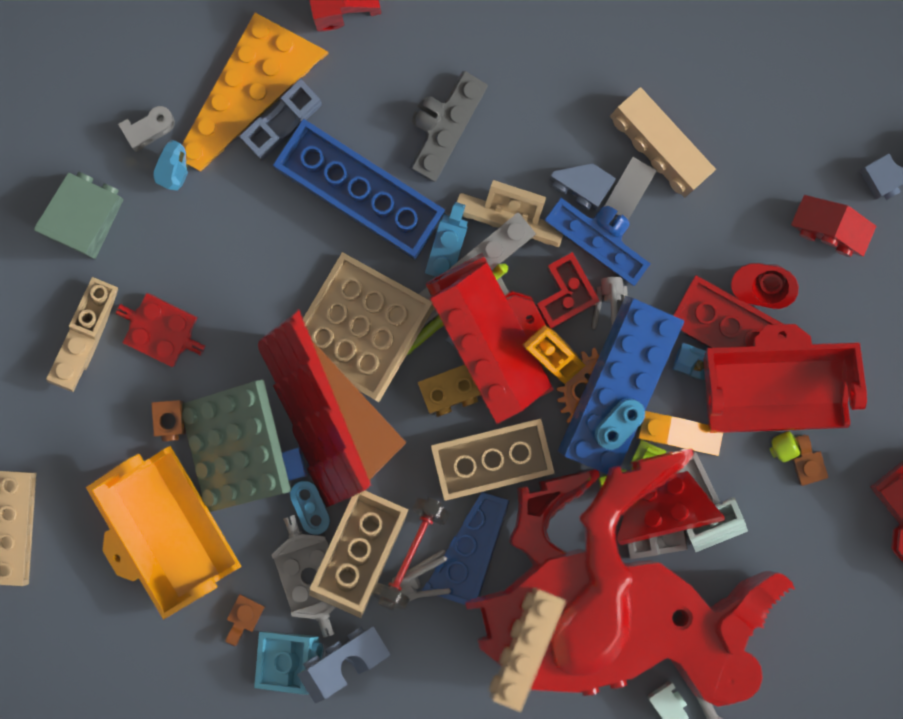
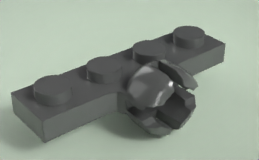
(445, 124)

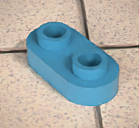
(618, 422)
(308, 508)

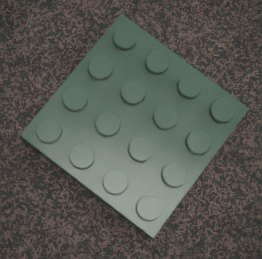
(235, 446)

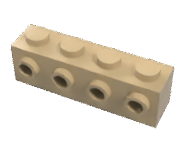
(662, 142)
(16, 526)
(526, 649)

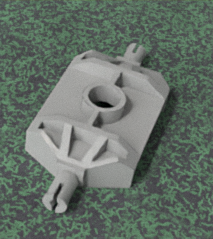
(291, 559)

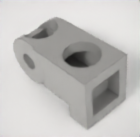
(147, 130)

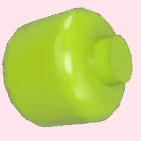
(784, 446)

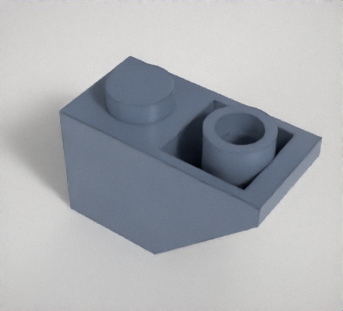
(585, 182)

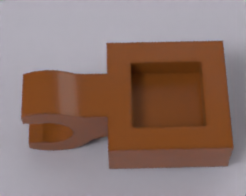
(809, 465)
(244, 616)

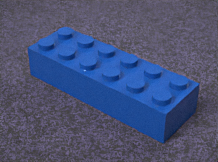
(359, 189)
(624, 370)

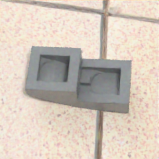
(630, 187)
(658, 545)

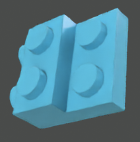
(282, 658)

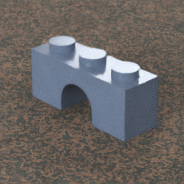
(276, 127)
(883, 177)
(324, 675)

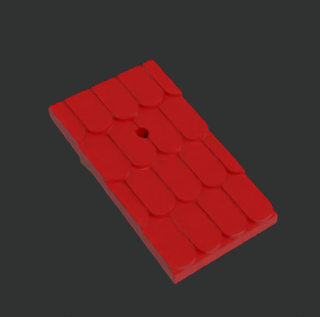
(330, 418)

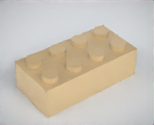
(492, 459)
(358, 553)

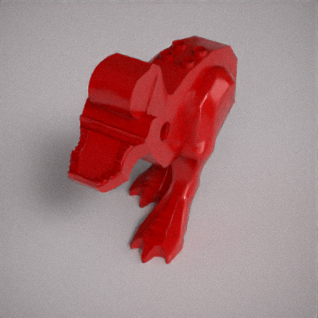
(622, 612)

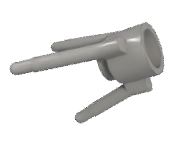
(612, 291)
(411, 582)

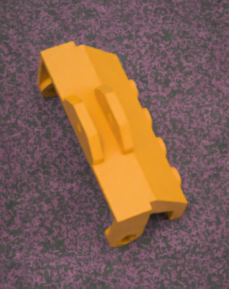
(161, 531)

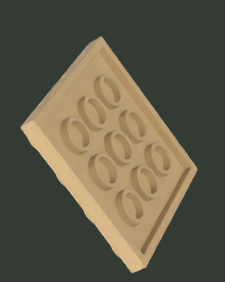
(365, 323)

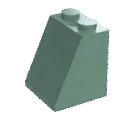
(80, 214)

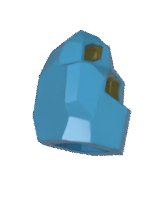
(171, 166)
(690, 361)

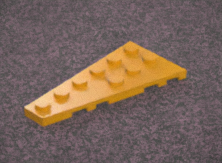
(253, 80)

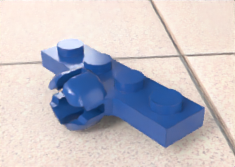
(599, 238)

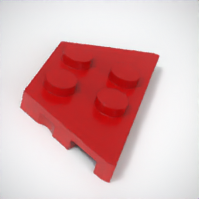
(667, 510)

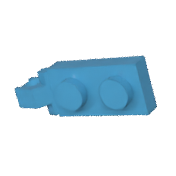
(447, 241)

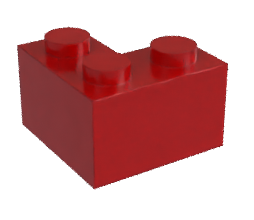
(833, 224)
(574, 292)

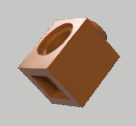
(159, 410)

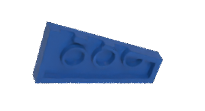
(470, 551)

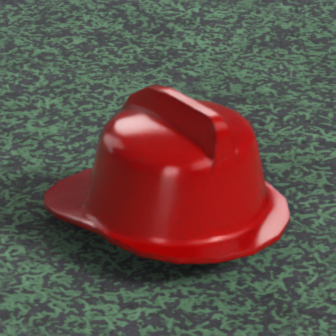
(765, 285)

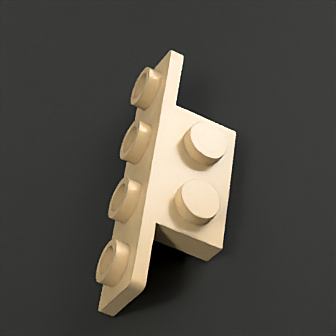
(504, 203)

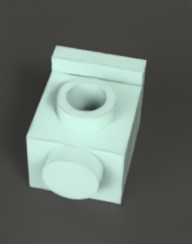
(668, 704)

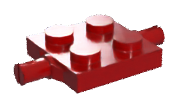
(160, 330)

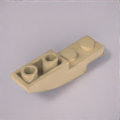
(83, 335)

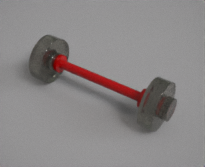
(430, 512)

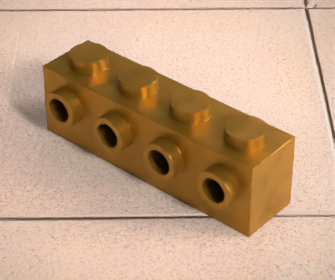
(448, 390)

